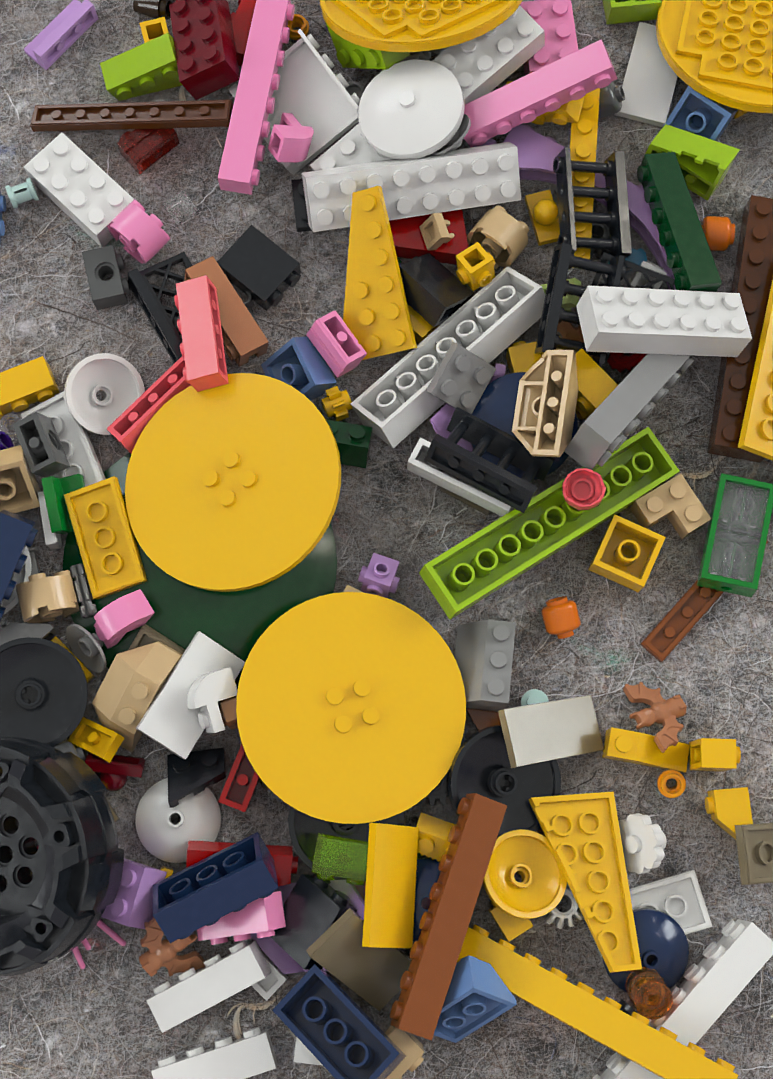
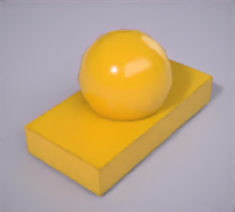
(543, 216)

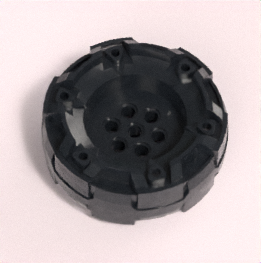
(76, 860)

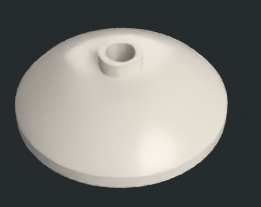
(104, 373)
(167, 841)

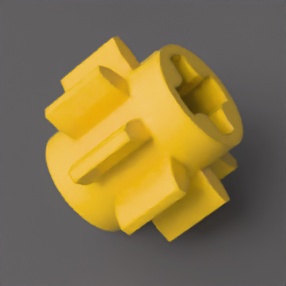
(336, 403)

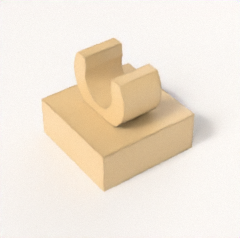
(435, 231)

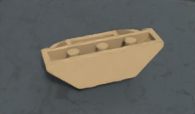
(547, 404)
(131, 688)

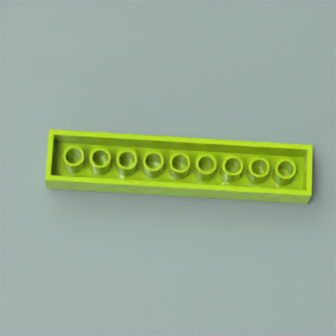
(548, 525)

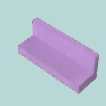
(61, 33)

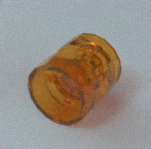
(649, 993)

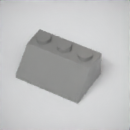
(485, 662)

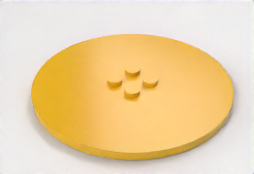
(414, 23)
(721, 49)
(233, 483)
(351, 708)

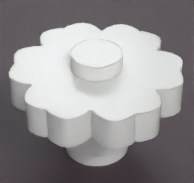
(641, 843)

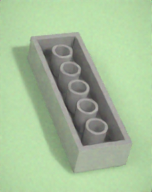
(624, 406)

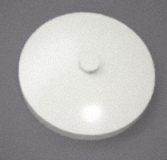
(411, 109)

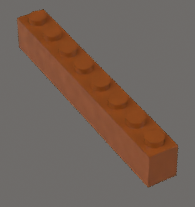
(448, 916)

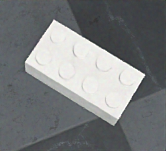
(78, 187)

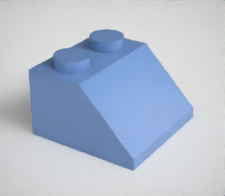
(700, 115)
(300, 367)

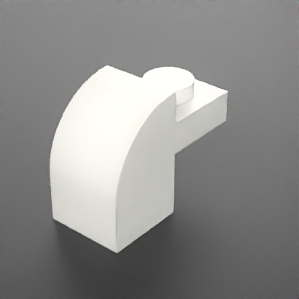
(206, 693)

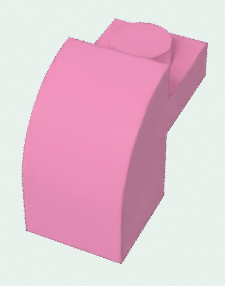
(290, 140)
(121, 617)

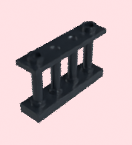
(614, 194)
(559, 287)
(480, 472)

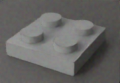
(461, 378)

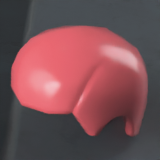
(583, 489)

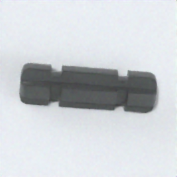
(83, 591)

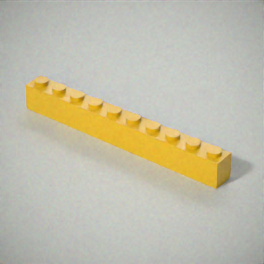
(592, 1016)

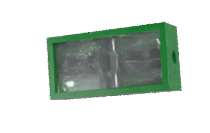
(736, 535)

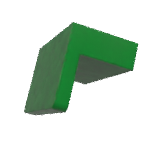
(54, 491)

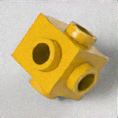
(475, 267)

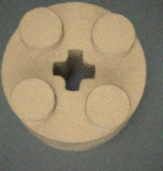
(500, 236)
(47, 597)

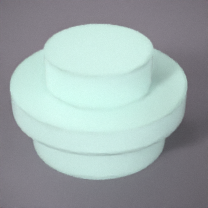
(533, 697)

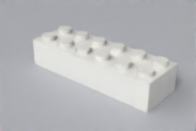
(663, 321)

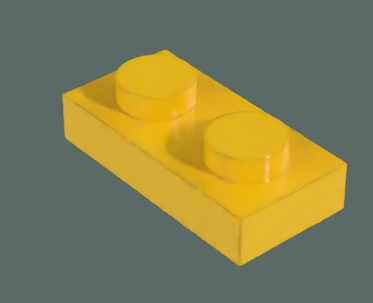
(96, 739)

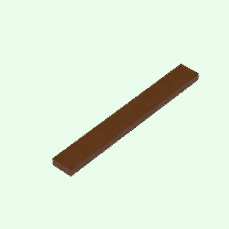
(132, 115)

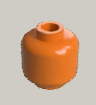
(718, 232)
(560, 617)

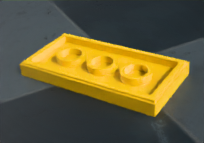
(105, 538)
(390, 886)

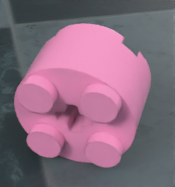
(138, 232)

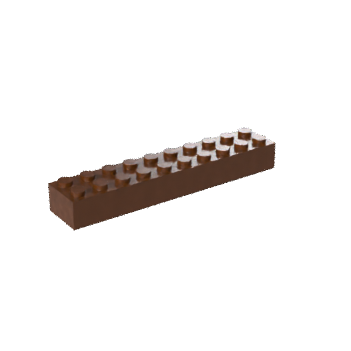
(753, 281)

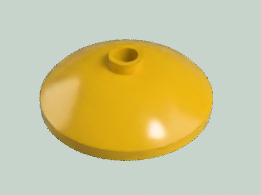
(541, 875)

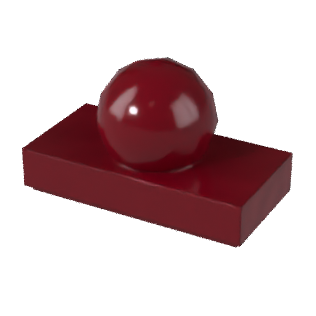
(115, 773)

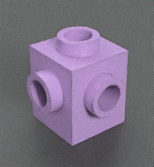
(379, 576)

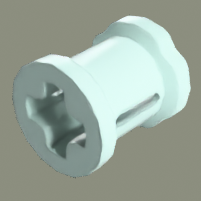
(22, 193)

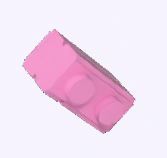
(336, 343)

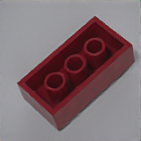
(204, 45)

